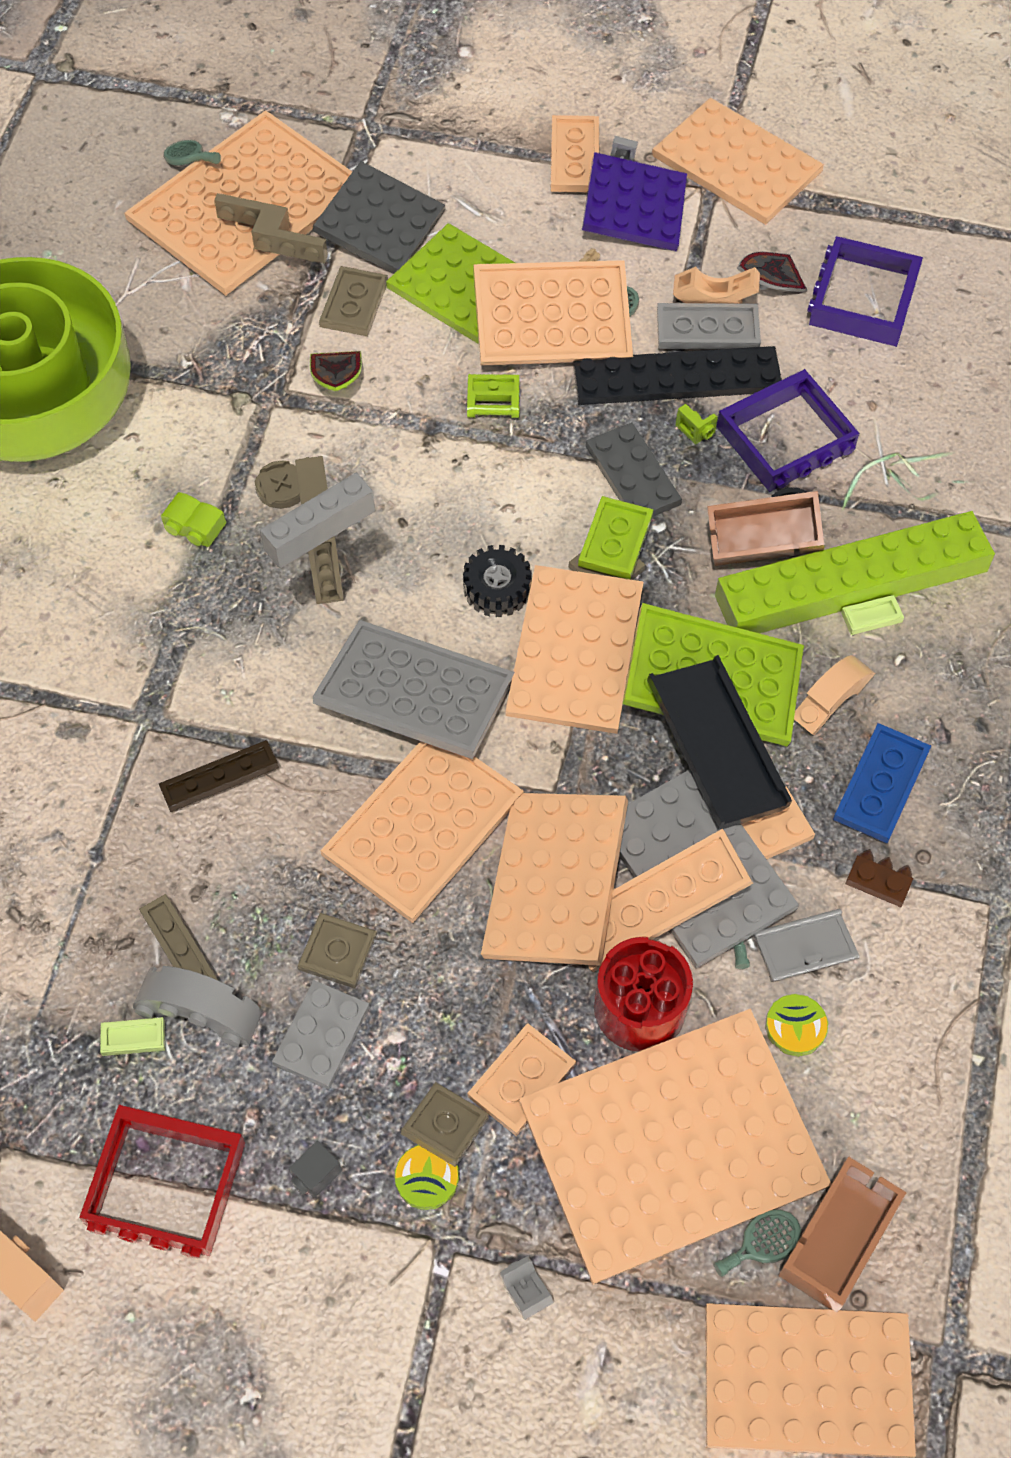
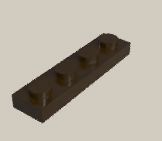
(218, 775)

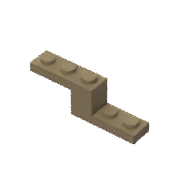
(271, 228)

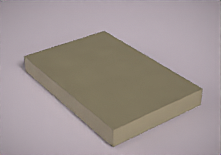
(353, 301)

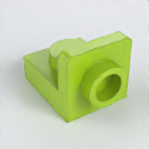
(693, 426)

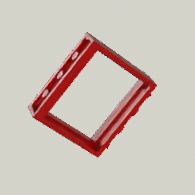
(172, 1128)

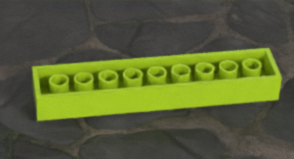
(854, 574)

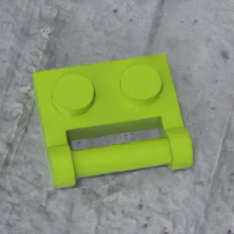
(493, 388)

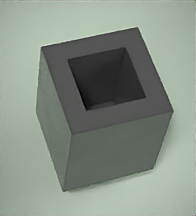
(314, 1170)

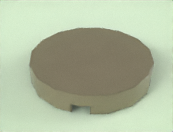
(278, 485)

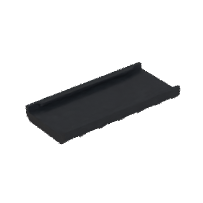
(720, 743)

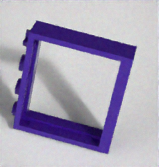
(855, 323)
(771, 397)

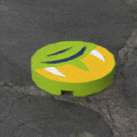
(796, 1025)
(425, 1179)

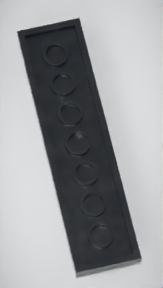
(676, 375)

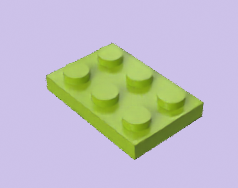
(615, 537)

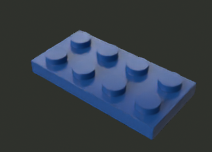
(882, 783)

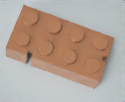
(765, 528)
(842, 1235)

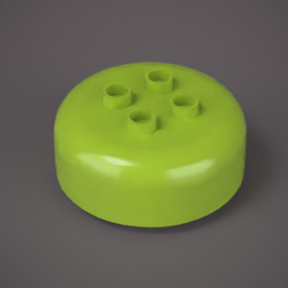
(58, 358)

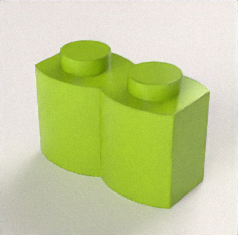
(193, 519)

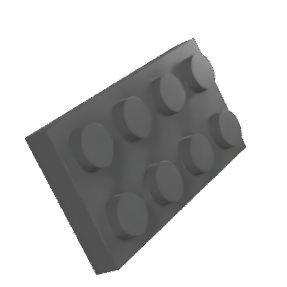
(633, 469)

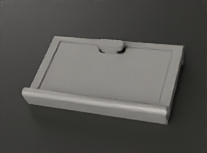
(806, 940)

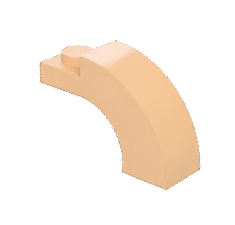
(696, 287)
(830, 691)

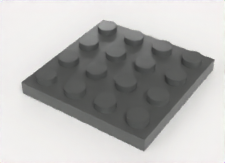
(379, 218)

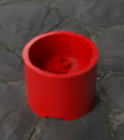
(639, 1017)

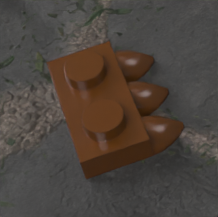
(880, 878)

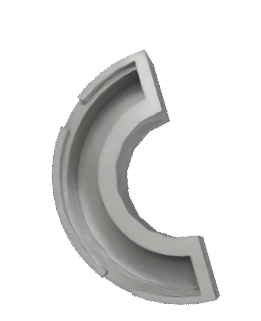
(200, 1000)

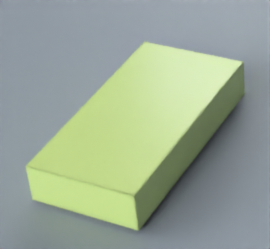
(872, 614)
(132, 1036)

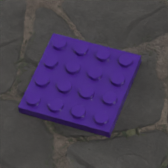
(634, 202)

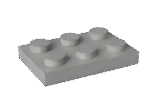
(321, 1034)

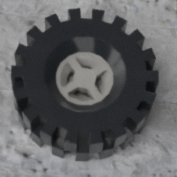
(489, 569)

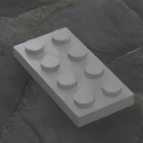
(707, 326)

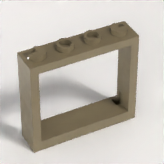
(324, 557)

